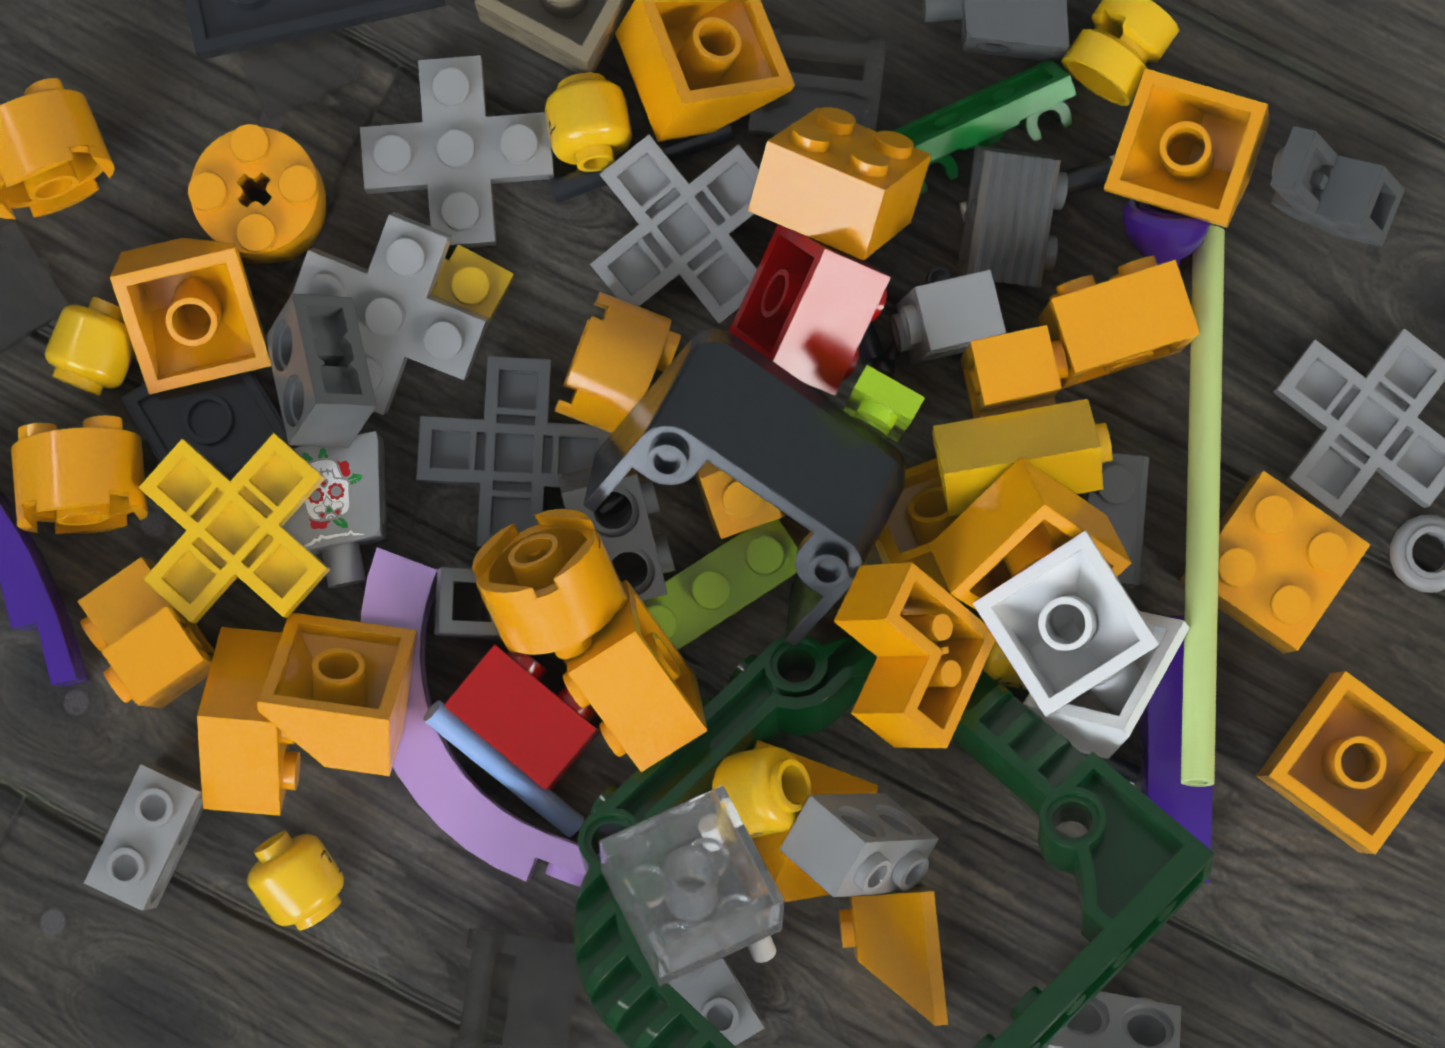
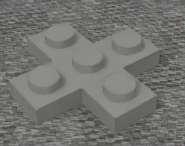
(457, 151)
(680, 228)
(396, 305)
(1367, 423)

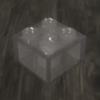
(691, 885)

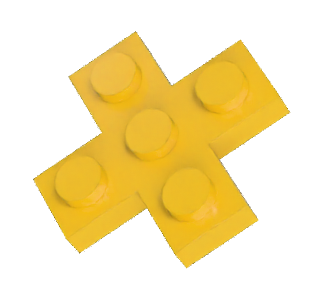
(234, 528)

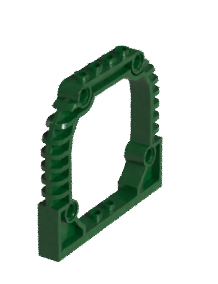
(1128, 867)

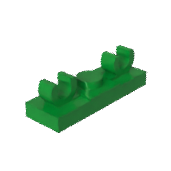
(990, 112)

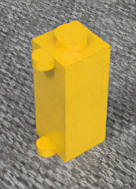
(1053, 438)

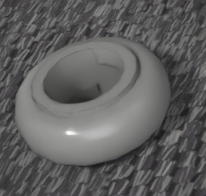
(1402, 558)

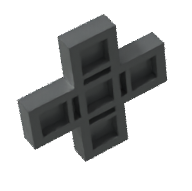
(509, 451)

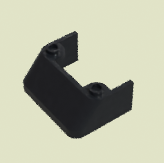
(775, 438)

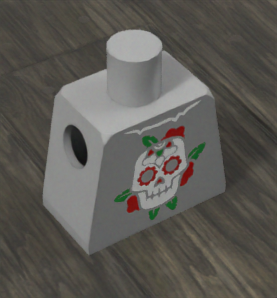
(345, 507)

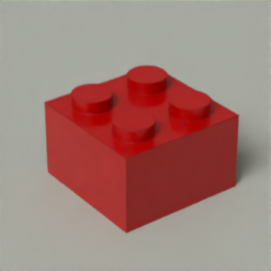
(810, 308)
(523, 716)

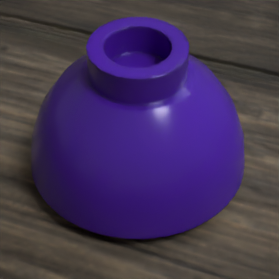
(1162, 232)

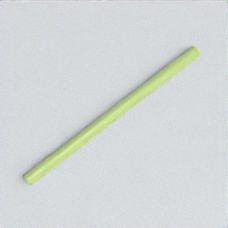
(1203, 514)

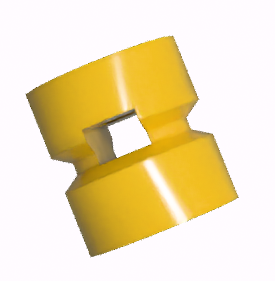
(1115, 52)

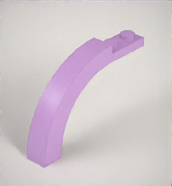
(402, 596)

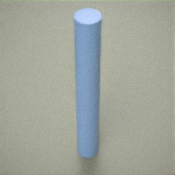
(497, 765)

